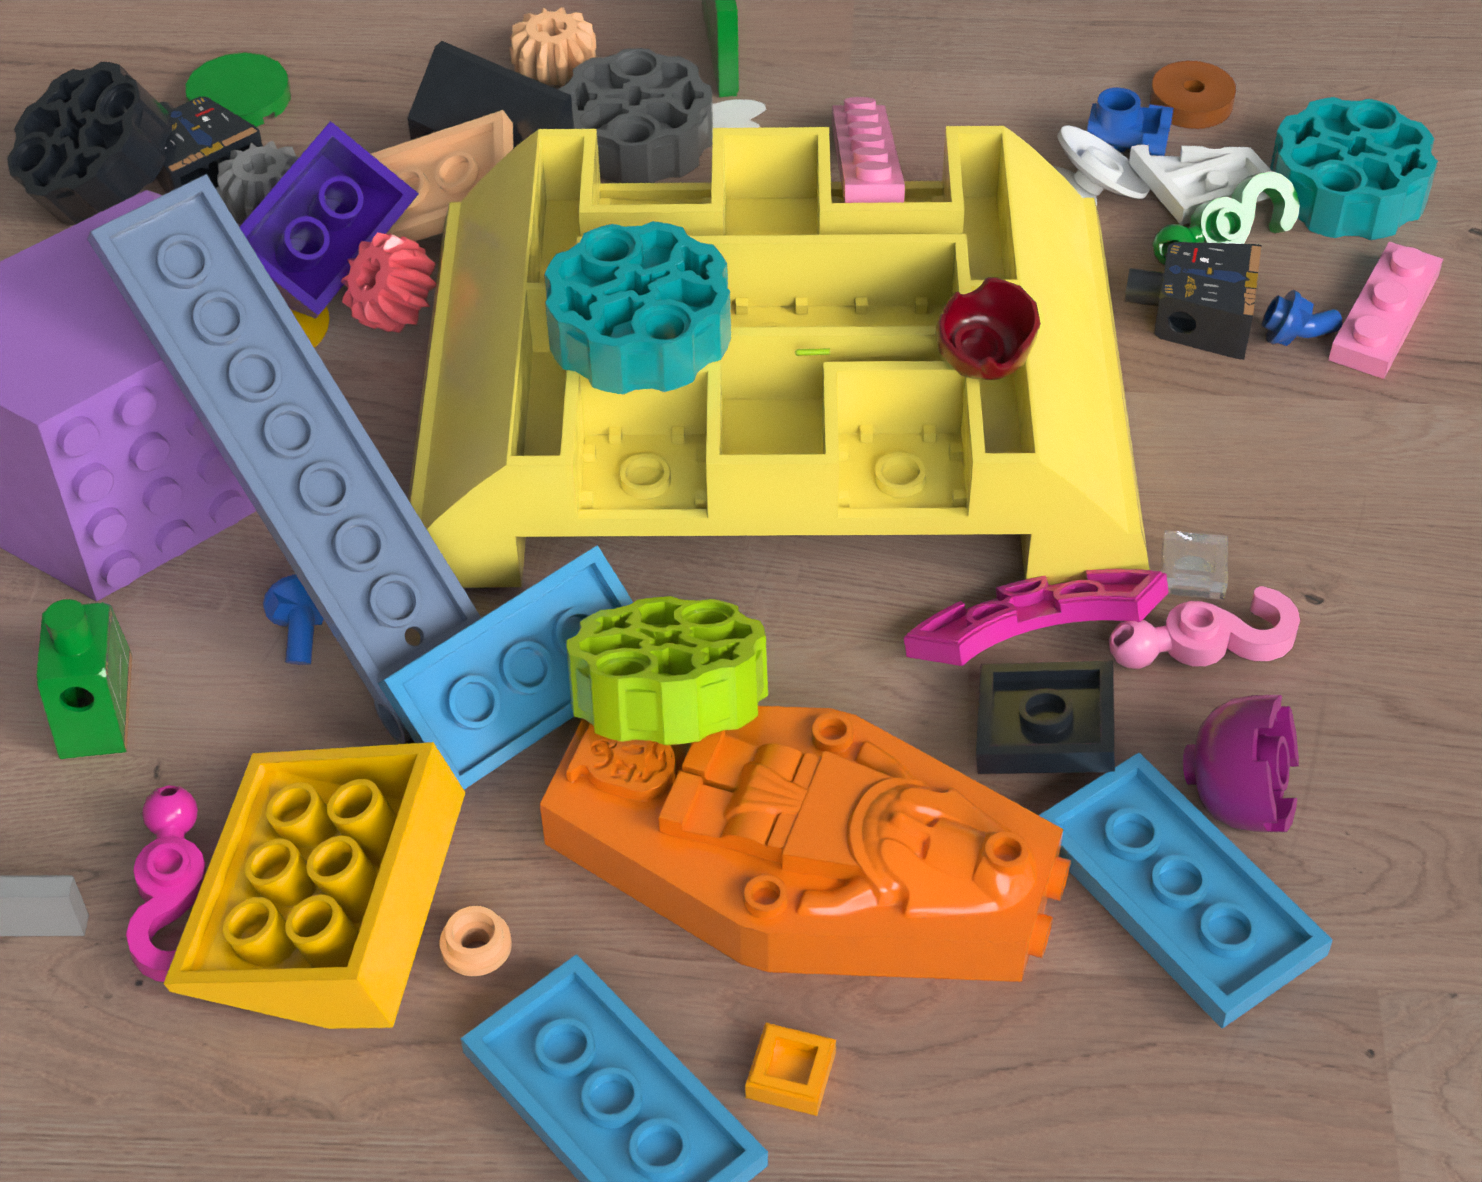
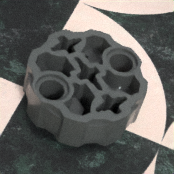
(647, 114)

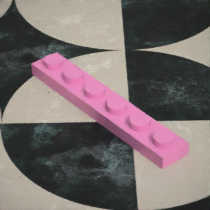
(866, 152)

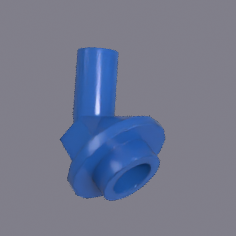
(1293, 318)
(291, 607)

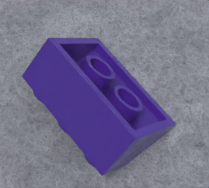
(321, 215)

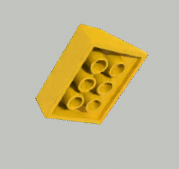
(321, 884)

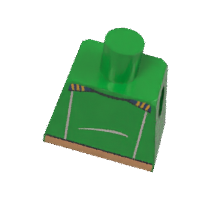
(77, 651)

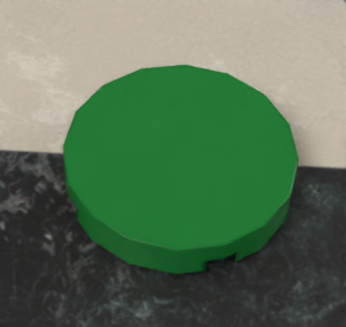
(243, 84)

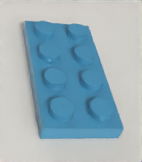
(506, 673)
(1185, 890)
(607, 1087)

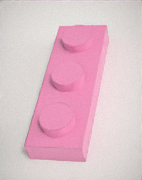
(1385, 310)

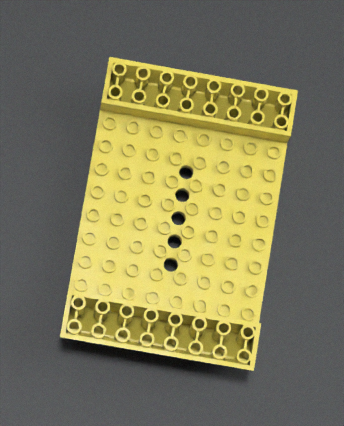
(770, 438)

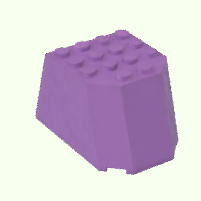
(95, 435)

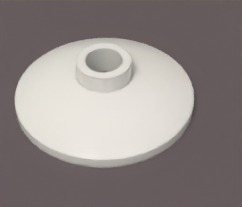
(1100, 164)

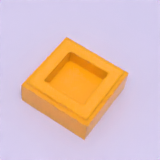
(790, 1069)

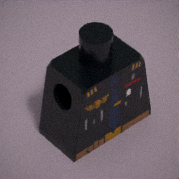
(201, 140)
(1202, 295)

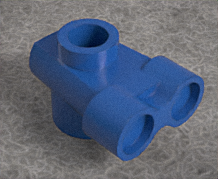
(1124, 123)

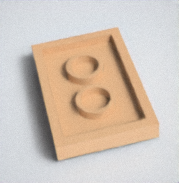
(445, 169)

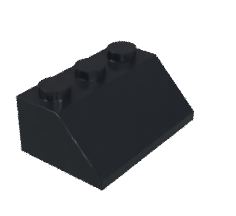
(467, 87)

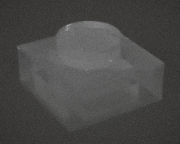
(1195, 564)

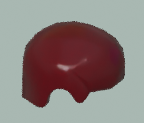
(988, 330)

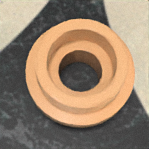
(473, 925)

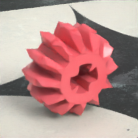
(388, 282)

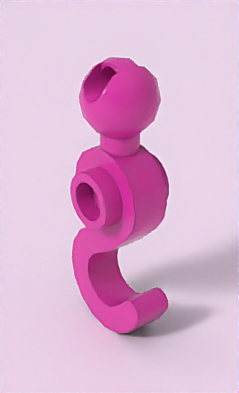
(166, 876)

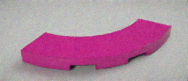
(1031, 604)

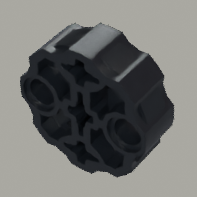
(89, 142)

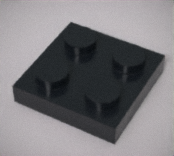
(1046, 717)

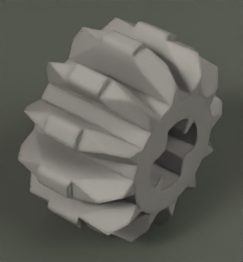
(251, 176)

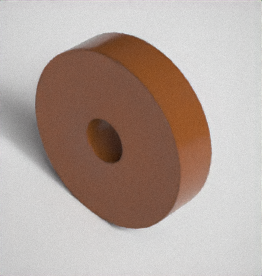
(1197, 91)

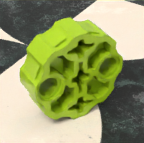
(667, 670)

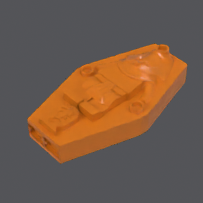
(813, 847)

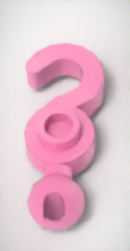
(1202, 632)

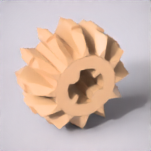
(551, 45)

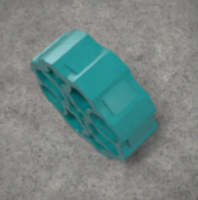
(1355, 166)
(638, 307)

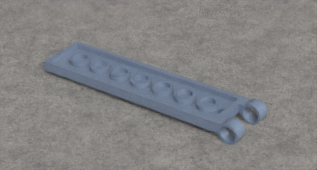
(285, 432)

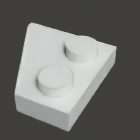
(1195, 175)

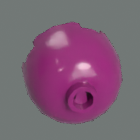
(1245, 763)

